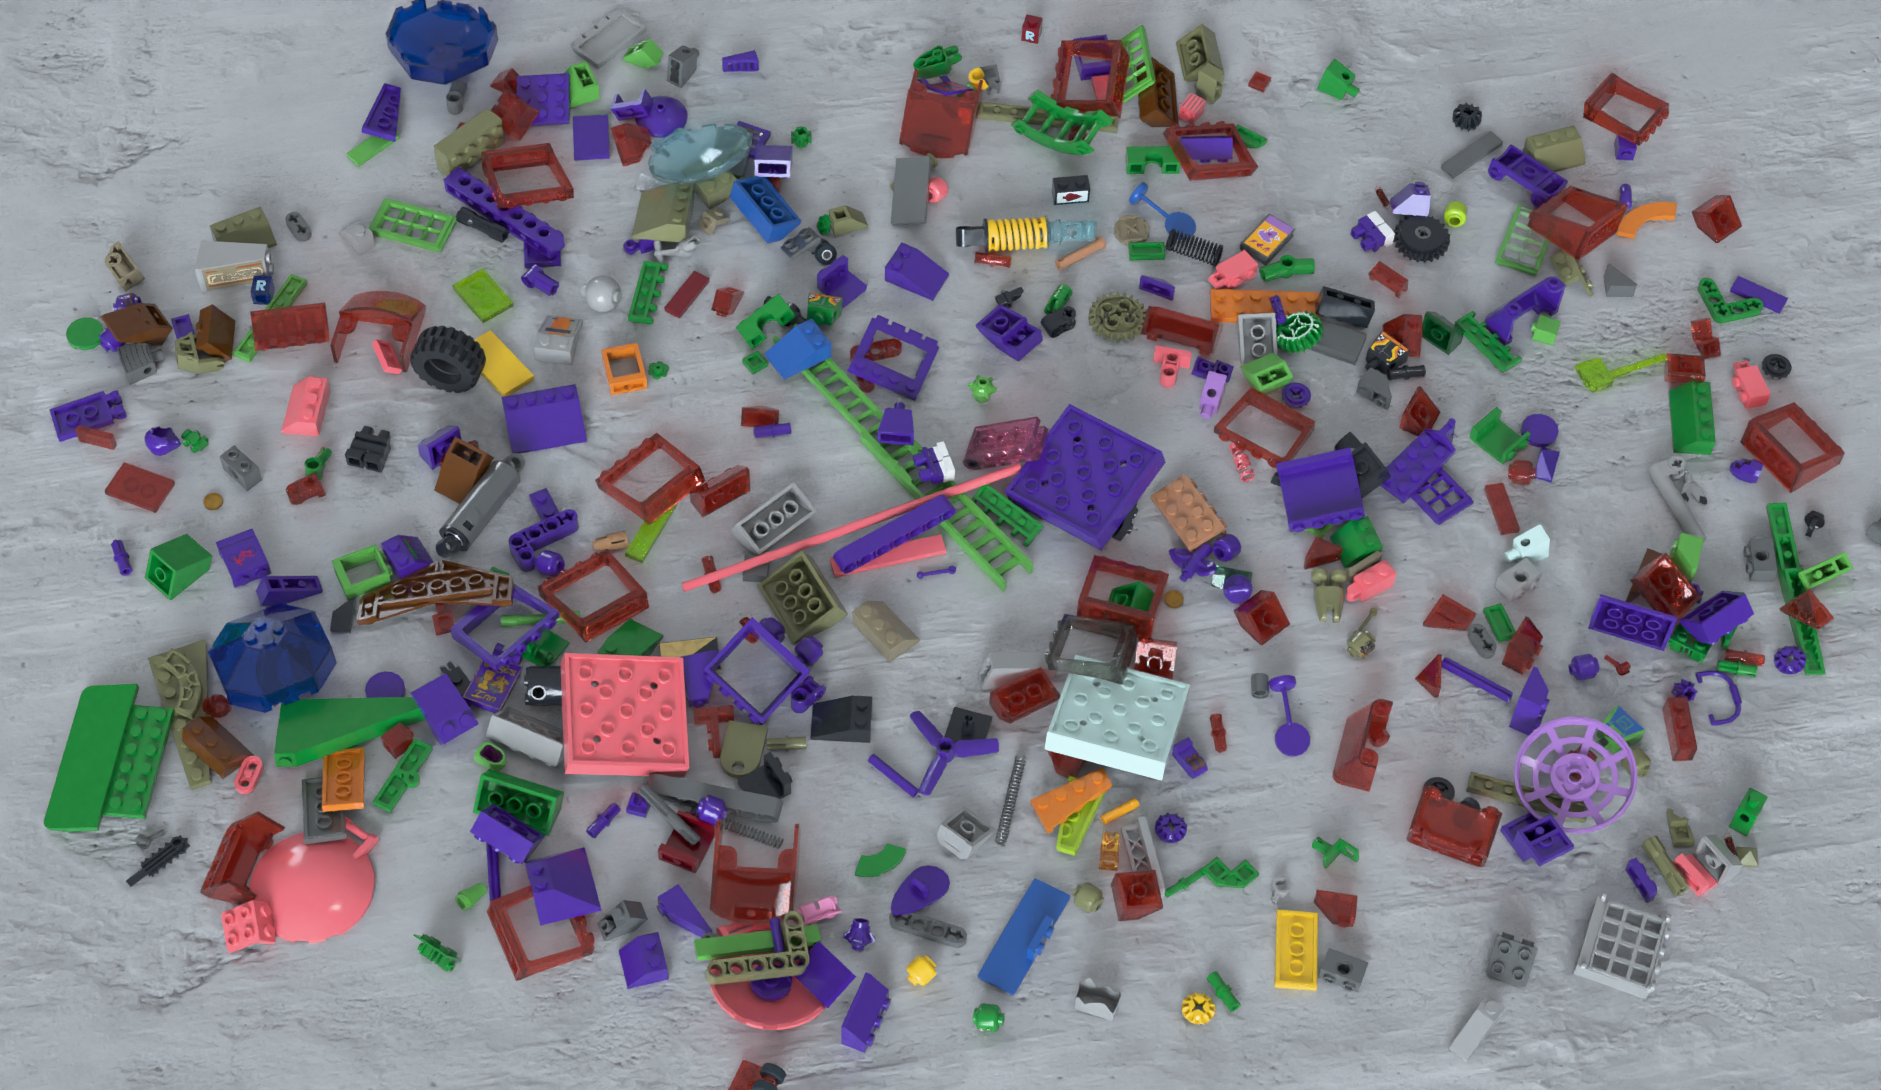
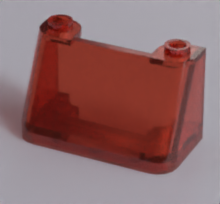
(1355, 763)
(1453, 828)

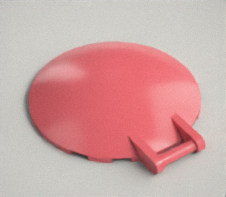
(316, 886)
(744, 1005)

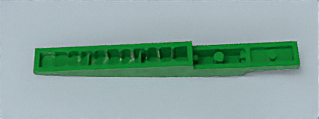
(1791, 584)

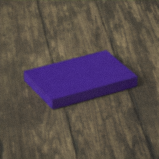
(591, 137)
(825, 975)

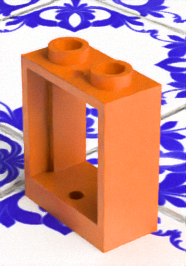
(619, 384)

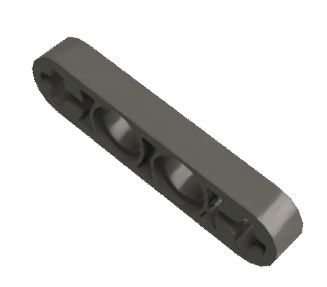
(929, 925)

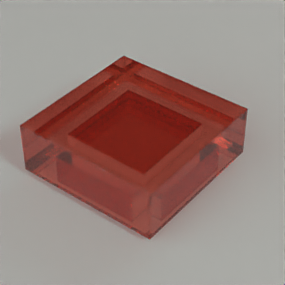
(1259, 81)

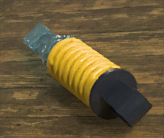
(1024, 232)

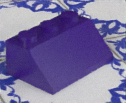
(1208, 147)
(1717, 616)
(1531, 704)
(506, 834)
(865, 1014)

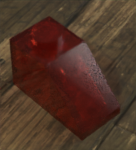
(726, 301)
(1337, 907)

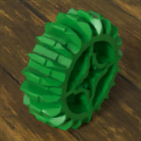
(1299, 332)

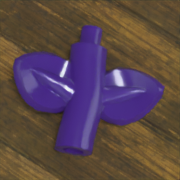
(1193, 562)

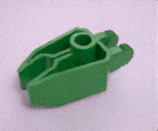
(937, 61)

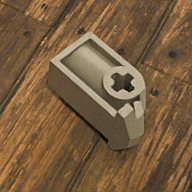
(123, 267)

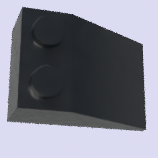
(842, 719)

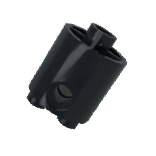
(543, 686)

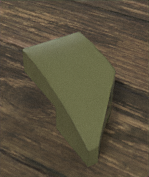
(1679, 830)

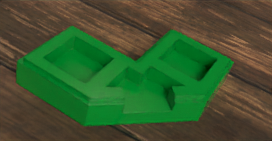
(1221, 875)

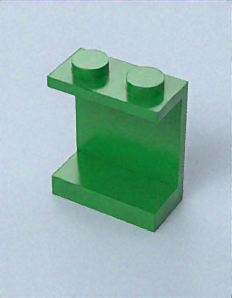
(1498, 438)

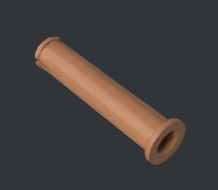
(1080, 253)

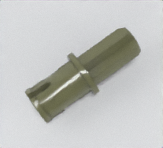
(786, 743)

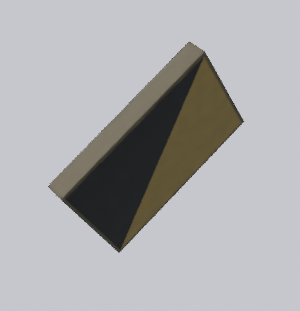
(689, 647)

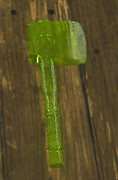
(1598, 377)

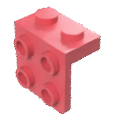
(248, 925)

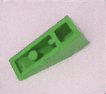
(1825, 570)

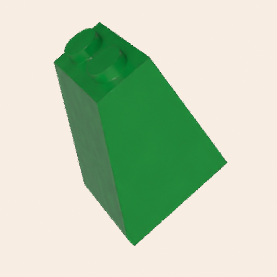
(176, 565)

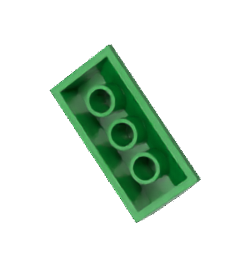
(1692, 418)
(523, 799)

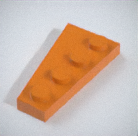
(1069, 798)

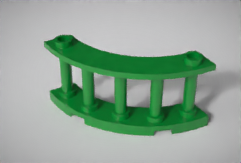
(1092, 119)

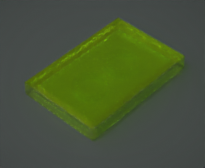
(483, 295)

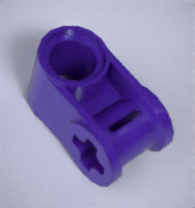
(809, 692)

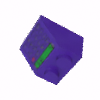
(405, 554)

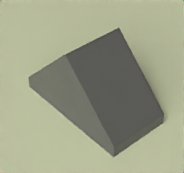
(1617, 283)

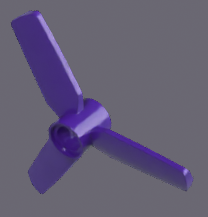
(962, 749)

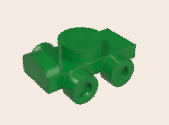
(193, 438)

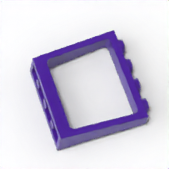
(481, 612)

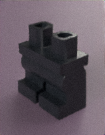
(369, 449)

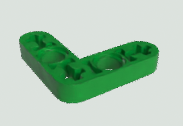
(1726, 309)

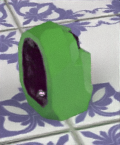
(490, 756)

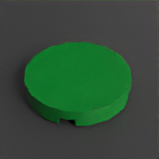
(84, 333)

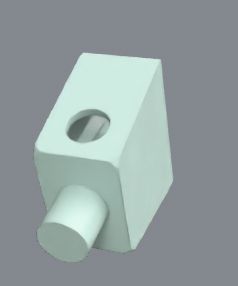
(1530, 545)

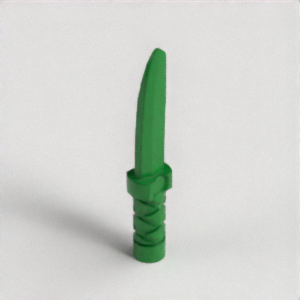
(1183, 883)

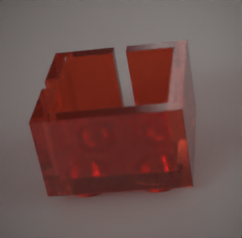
(515, 114)

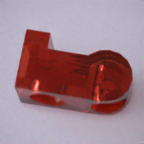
(305, 489)

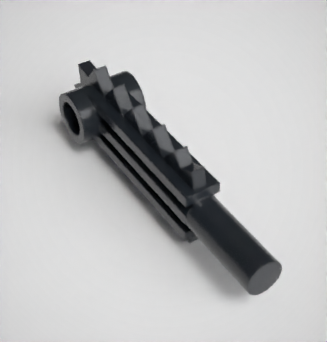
(159, 860)

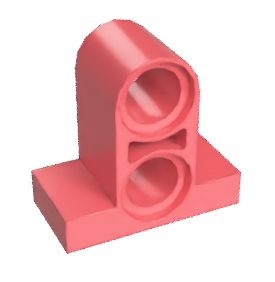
(1171, 361)

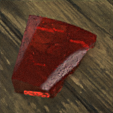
(1808, 610)

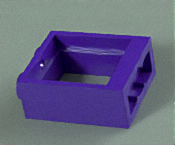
(1088, 70)

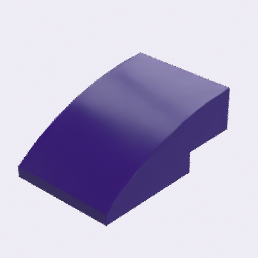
(1010, 332)

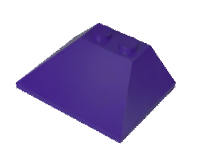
(562, 886)

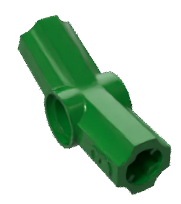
(1286, 268)

